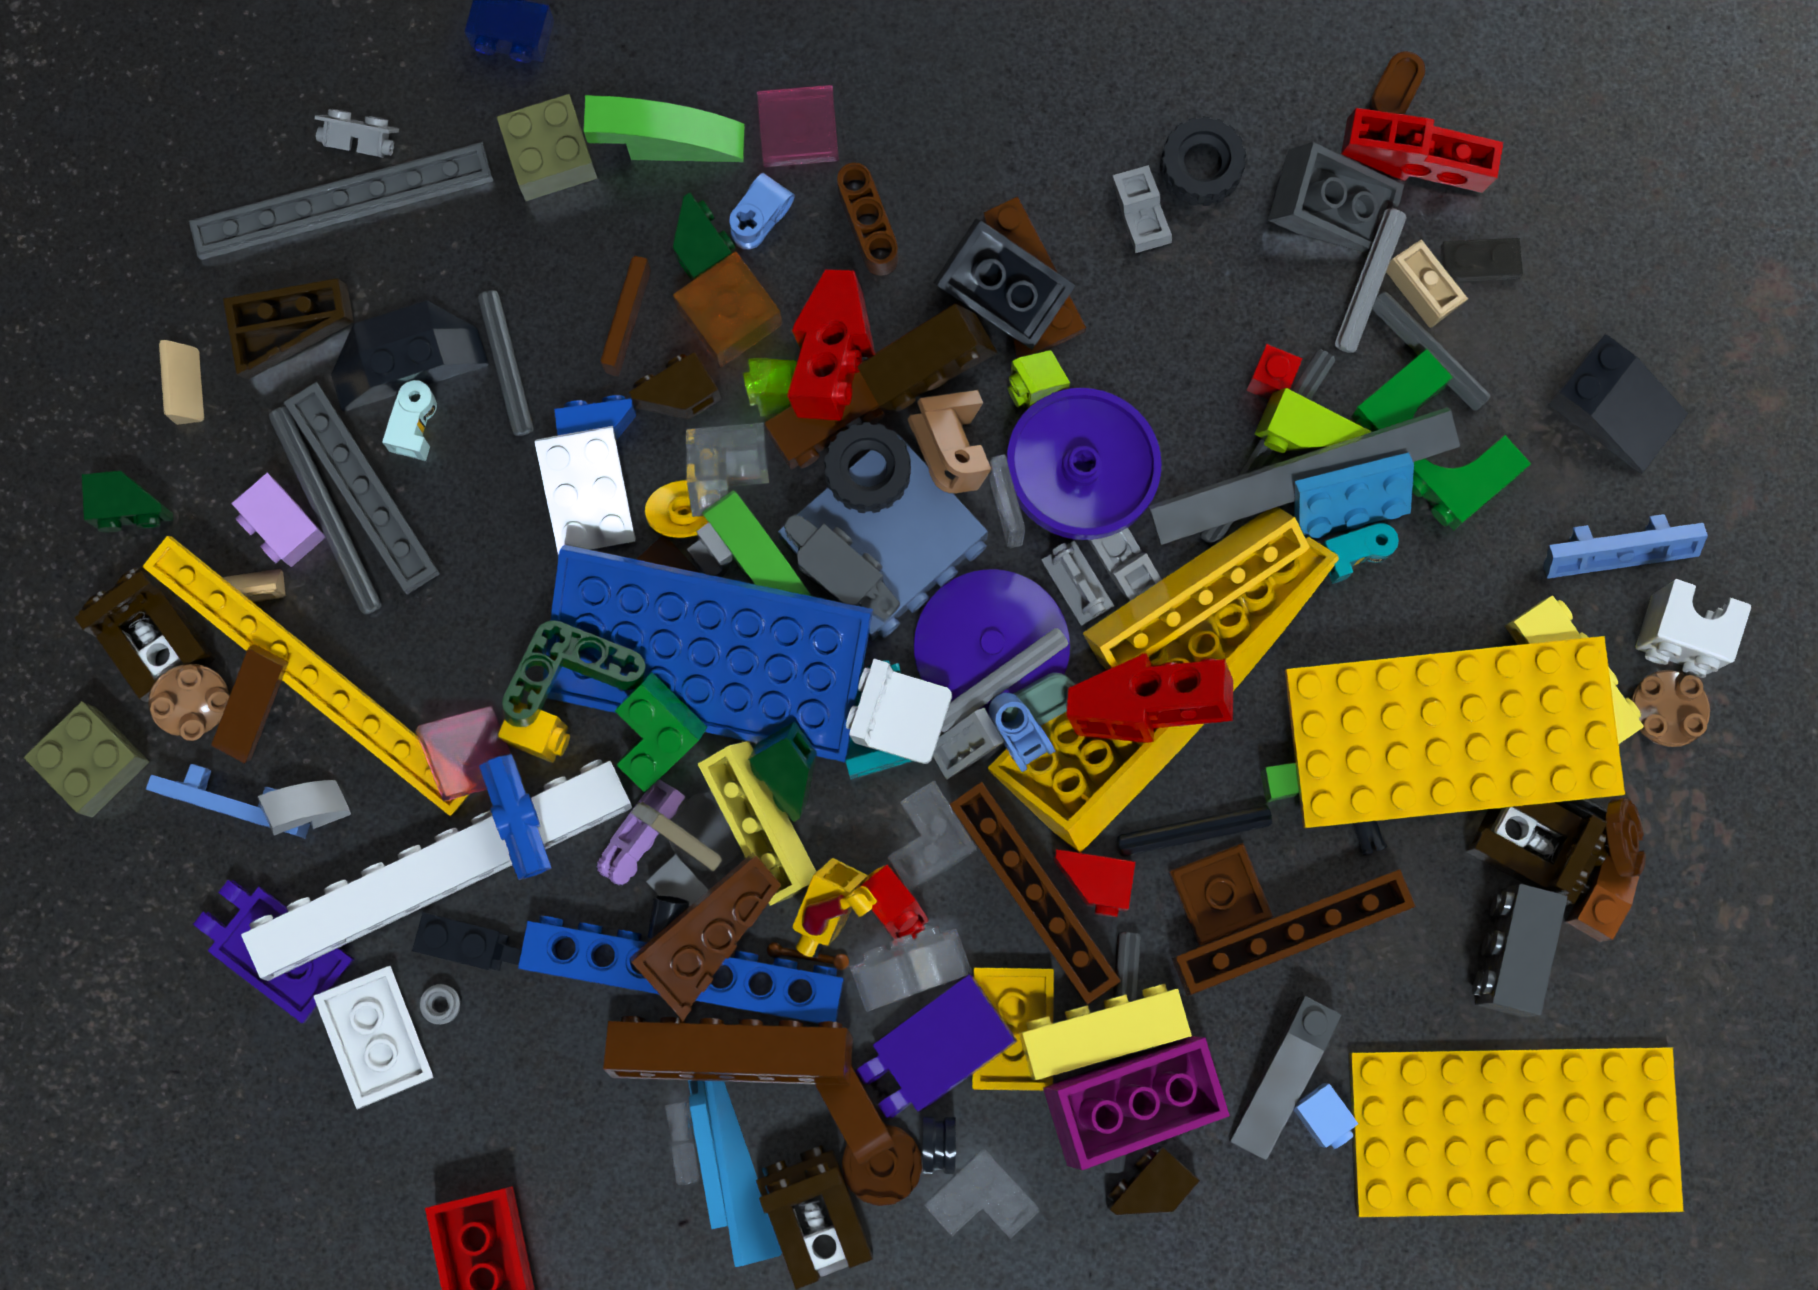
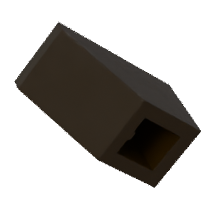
(677, 391)
(1155, 1187)

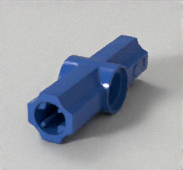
(515, 816)

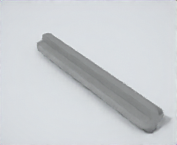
(1370, 280)
(1004, 677)

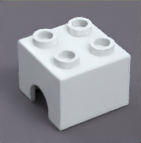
(1682, 636)

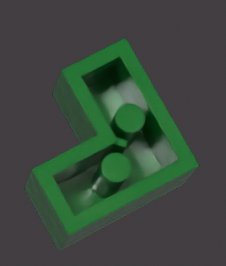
(665, 729)

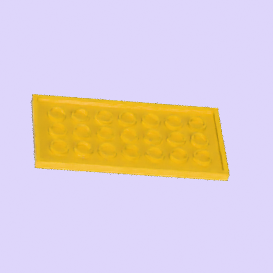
(1454, 732)
(1515, 1132)

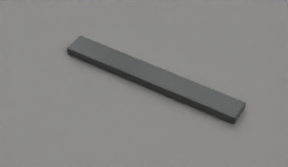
(341, 201)
(1276, 483)

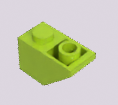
(1035, 378)

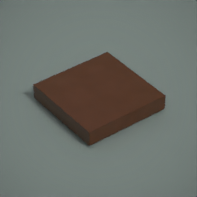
(1220, 894)

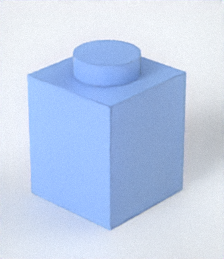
(1326, 1117)

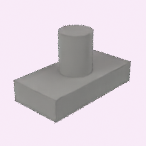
(966, 743)

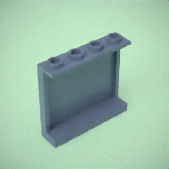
(913, 540)

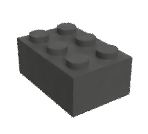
(1519, 950)

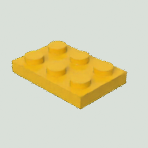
(1019, 998)

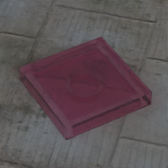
(797, 126)
(457, 749)

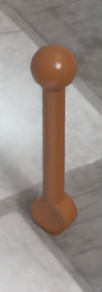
(775, 950)

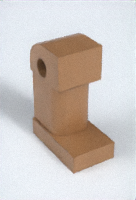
(945, 442)

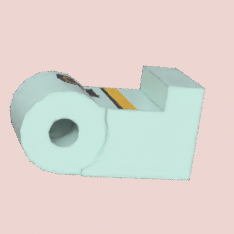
(408, 420)

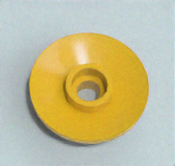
(670, 511)

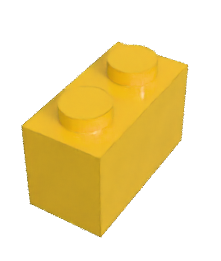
(542, 738)

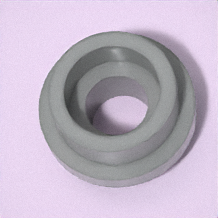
(428, 999)

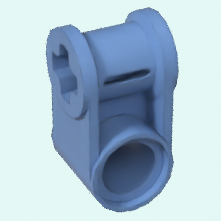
(761, 206)
(1021, 736)

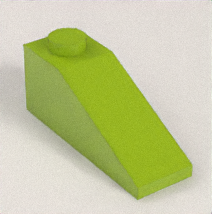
(1302, 425)

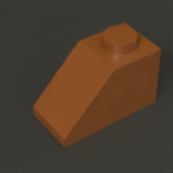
(1605, 903)

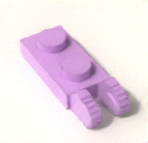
(635, 836)

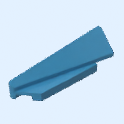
(729, 1175)

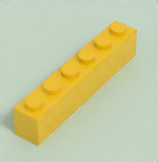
(1198, 588)

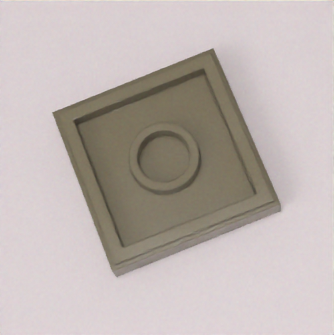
(677, 835)

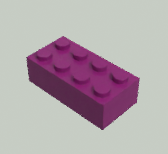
(1136, 1102)

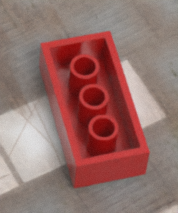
(480, 1243)

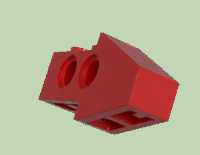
(1418, 149)
(832, 341)
(1118, 704)

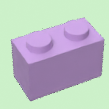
(278, 520)

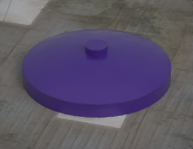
(1083, 463)
(981, 625)

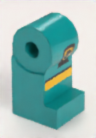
(1366, 544)

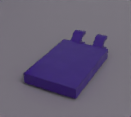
(292, 990)
(938, 1047)

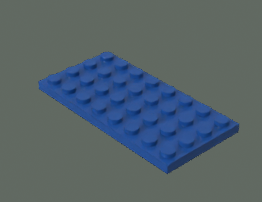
(725, 647)

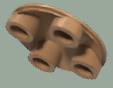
(188, 700)
(1672, 707)

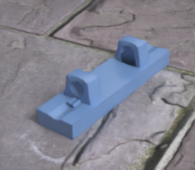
(1654, 545)
(194, 792)

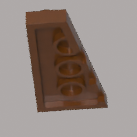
(1014, 224)
(696, 943)

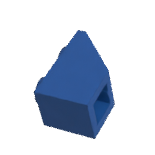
(580, 416)

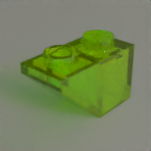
(769, 384)

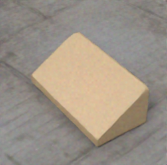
(1425, 283)
(181, 382)
(260, 585)

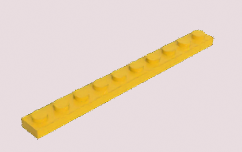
(305, 671)

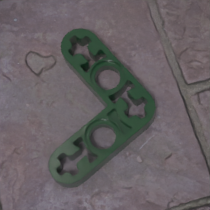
(566, 655)

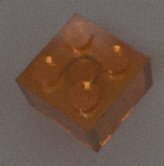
(728, 309)

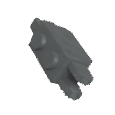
(839, 569)

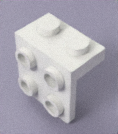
(898, 713)

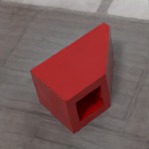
(895, 905)

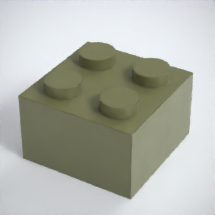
(546, 147)
(86, 759)

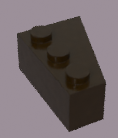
(283, 322)
(927, 358)

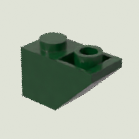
(697, 241)
(117, 500)
(786, 767)

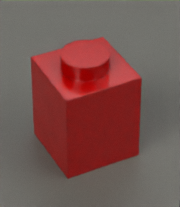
(1273, 372)

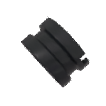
(939, 1145)

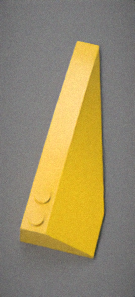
(1096, 778)

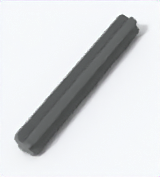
(1419, 340)
(505, 363)

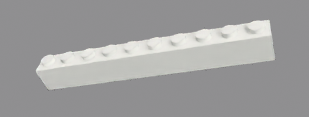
(426, 874)

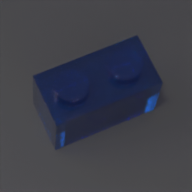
(510, 28)

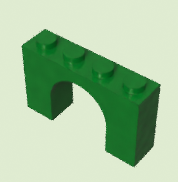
(1450, 491)

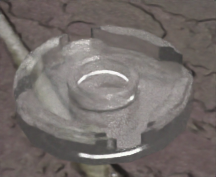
(705, 821)

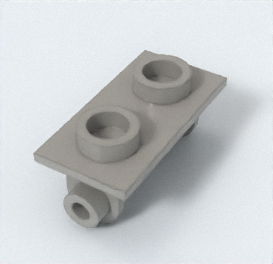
(371, 134)
(1077, 582)

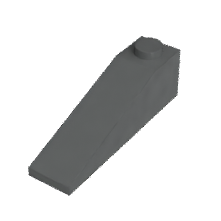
(1285, 1076)

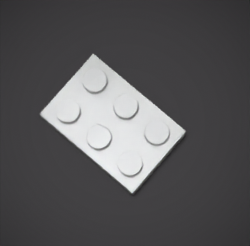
(585, 489)
(373, 1037)

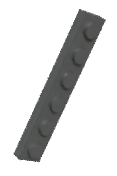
(361, 488)

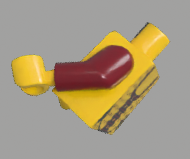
(828, 904)

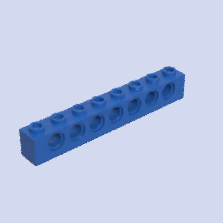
(540, 956)

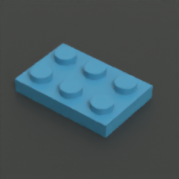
(1354, 496)

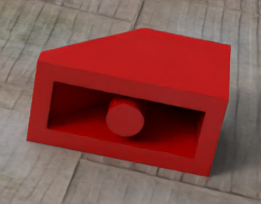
(1098, 880)

